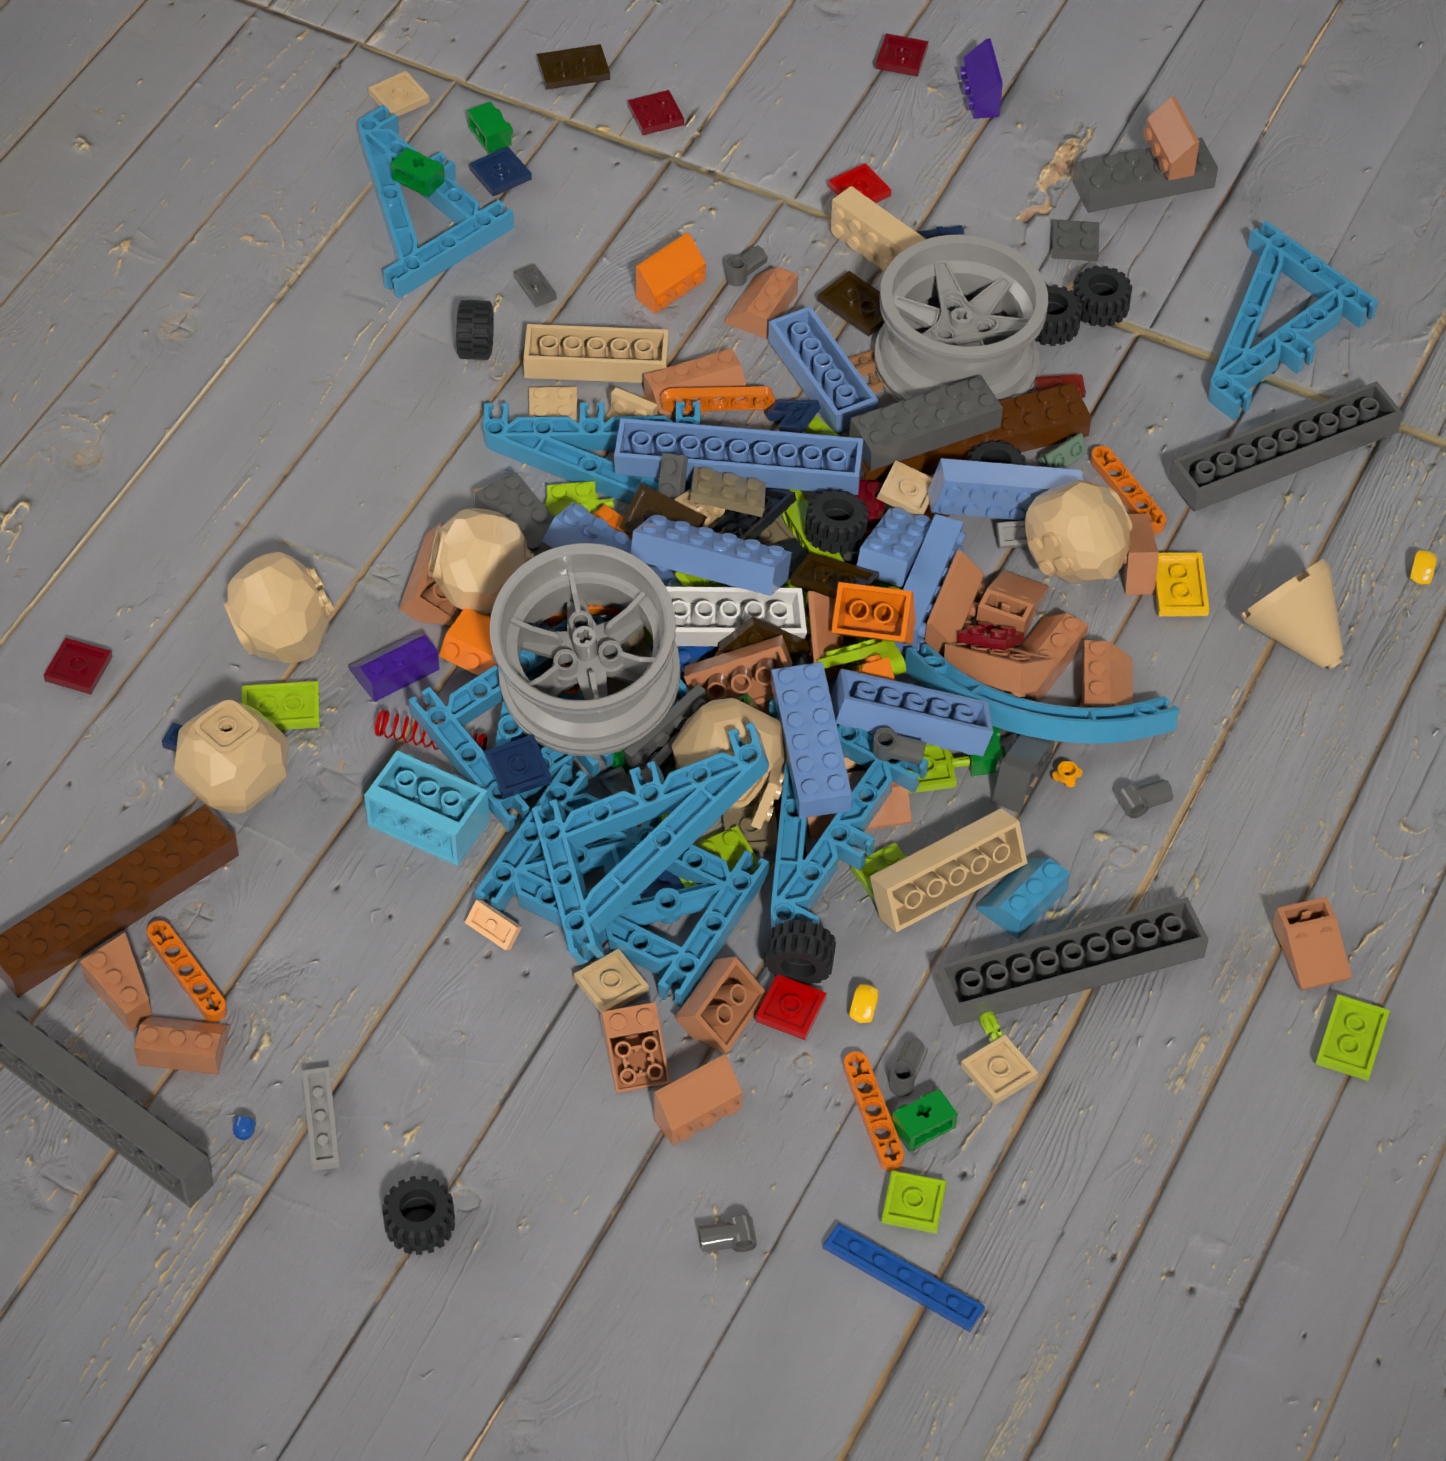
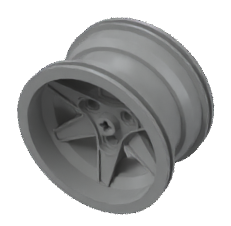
(976, 316)
(572, 580)

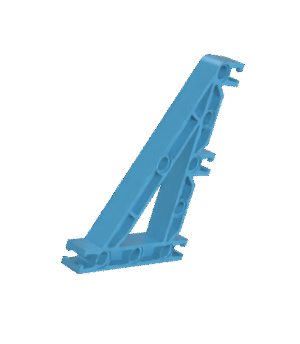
(474, 226)
(1242, 364)
(560, 442)
(694, 810)
(792, 891)

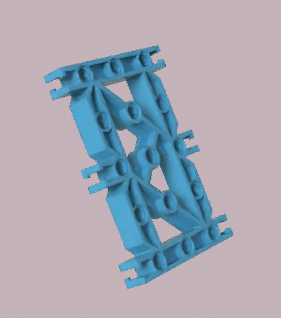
(465, 707)
(714, 893)

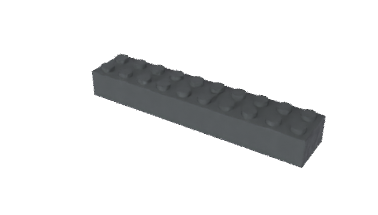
(1285, 446)
(1071, 961)
(103, 1108)

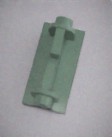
(1065, 453)

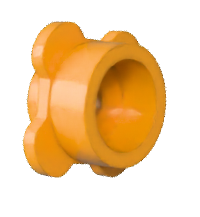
(1070, 768)

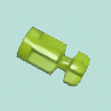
(990, 1025)

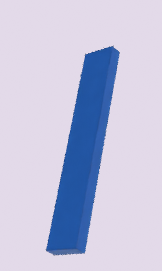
(904, 1277)

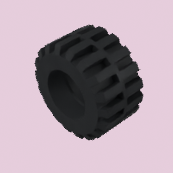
(1103, 295)
(1061, 318)
(475, 329)
(996, 453)
(836, 522)
(800, 951)
(423, 1234)

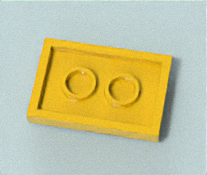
(1181, 585)

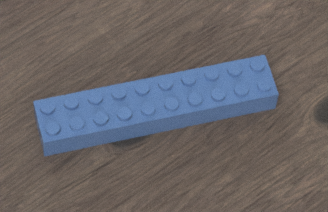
(773, 457)

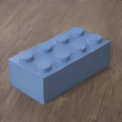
(894, 545)

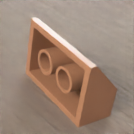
(1172, 140)
(764, 301)
(819, 620)
(1106, 675)
(721, 1004)
(181, 1044)
(697, 1100)

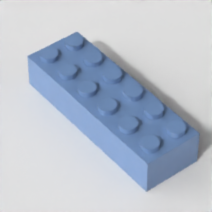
(821, 367)
(992, 488)
(579, 526)
(711, 555)
(929, 572)
(912, 712)
(811, 740)

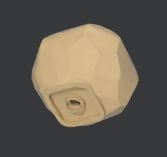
(1078, 532)
(476, 557)
(279, 608)
(707, 735)
(231, 756)

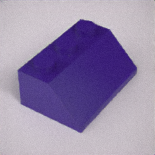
(982, 81)
(396, 666)

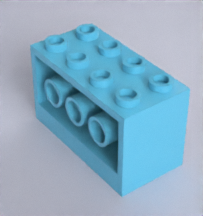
(427, 807)

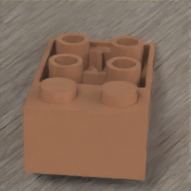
(1011, 601)
(1312, 943)
(635, 1047)

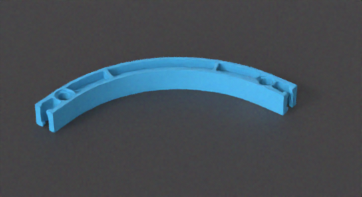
(1043, 719)

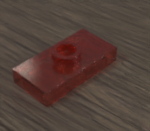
(1048, 382)

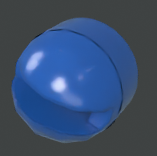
(243, 1127)

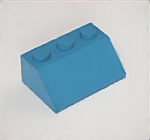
(1025, 895)

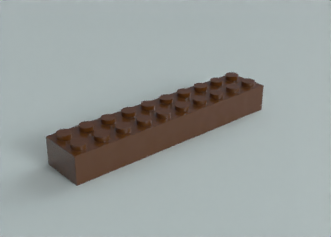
(1026, 422)
(114, 899)

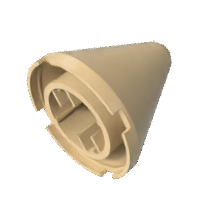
(1302, 616)

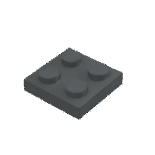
(1075, 240)

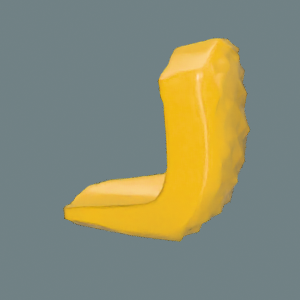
(1423, 567)
(864, 1003)

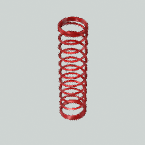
(386, 714)

